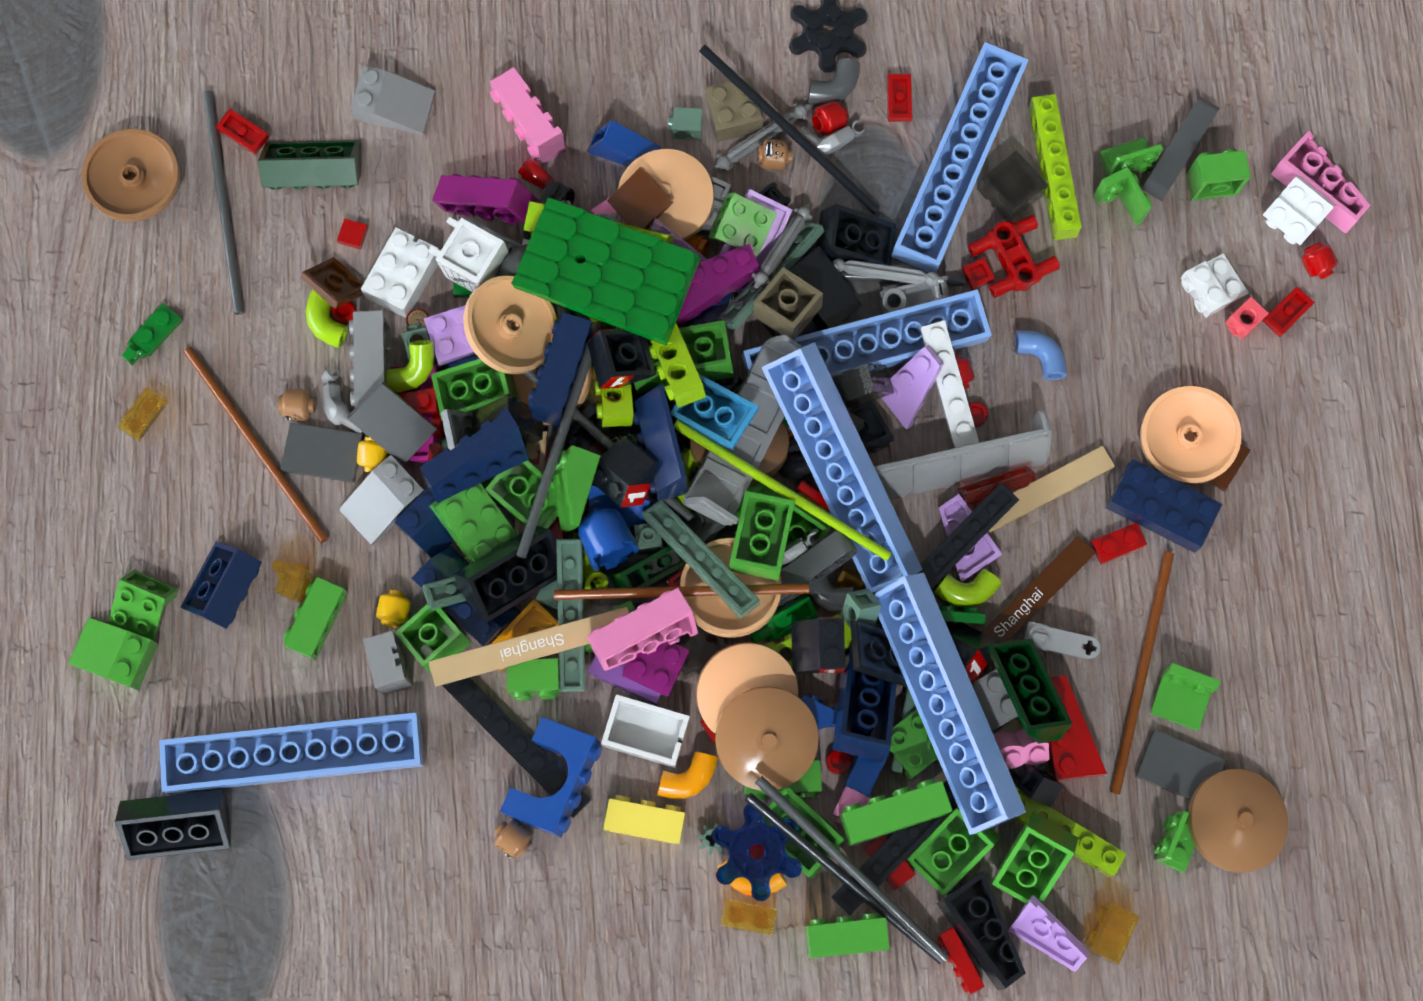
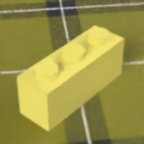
(644, 820)

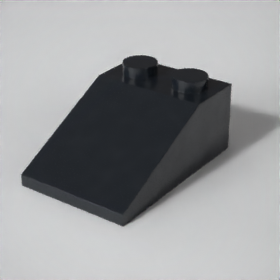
(856, 236)

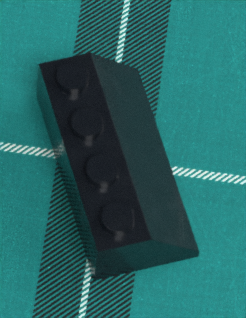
(504, 579)
(173, 824)

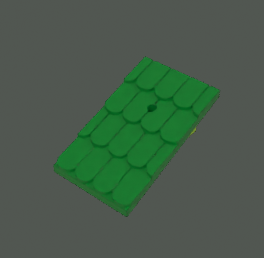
(606, 271)

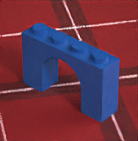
(865, 770)
(554, 812)

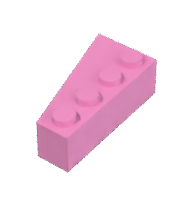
(527, 114)
(1314, 166)
(643, 630)

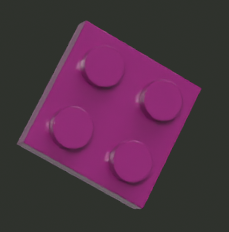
(658, 669)

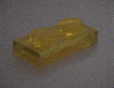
(142, 414)

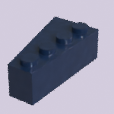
(476, 458)

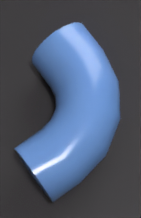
(1045, 350)

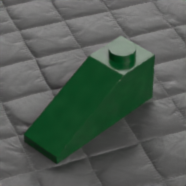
(648, 569)

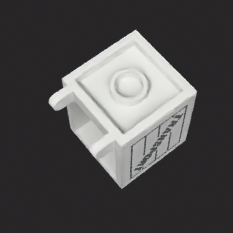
(470, 255)

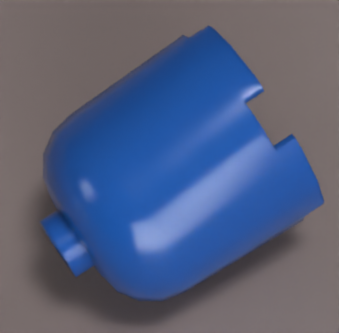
(606, 538)

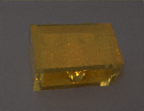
(748, 917)
(1111, 932)

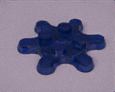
(741, 861)

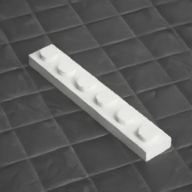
(950, 386)

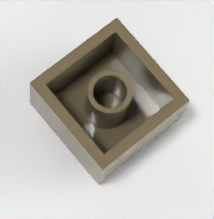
(732, 111)
(788, 304)

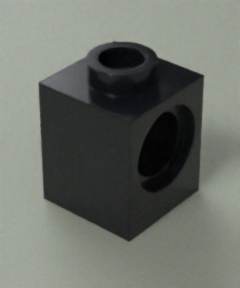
(1039, 785)

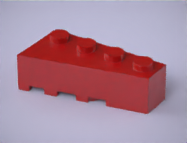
(1075, 753)

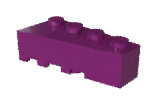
(484, 197)
(716, 279)

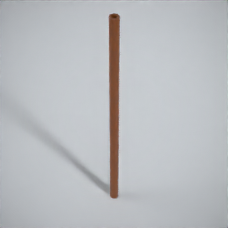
(256, 445)
(687, 591)
(1142, 673)

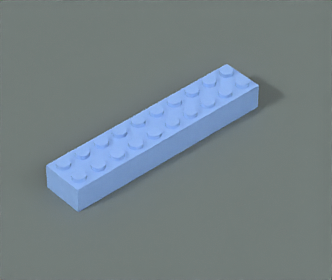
(959, 158)
(894, 336)
(840, 463)
(948, 704)
(291, 753)

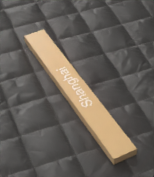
(519, 649)

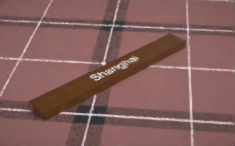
(1040, 591)

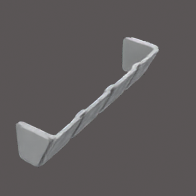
(968, 462)
(720, 485)

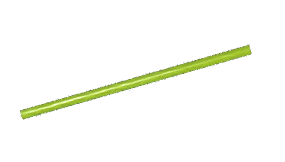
(782, 490)

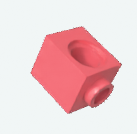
(1252, 311)

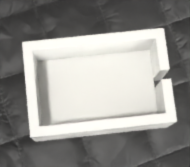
(400, 273)
(645, 731)

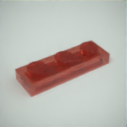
(1016, 479)

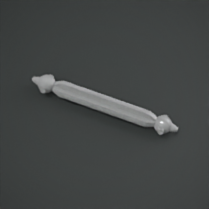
(752, 142)
(782, 246)
(887, 272)

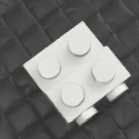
(1298, 210)
(1213, 285)

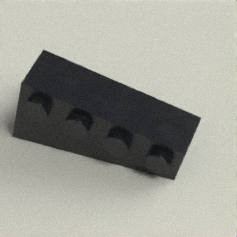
(983, 930)

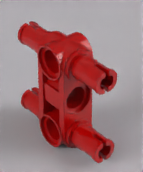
(1013, 256)

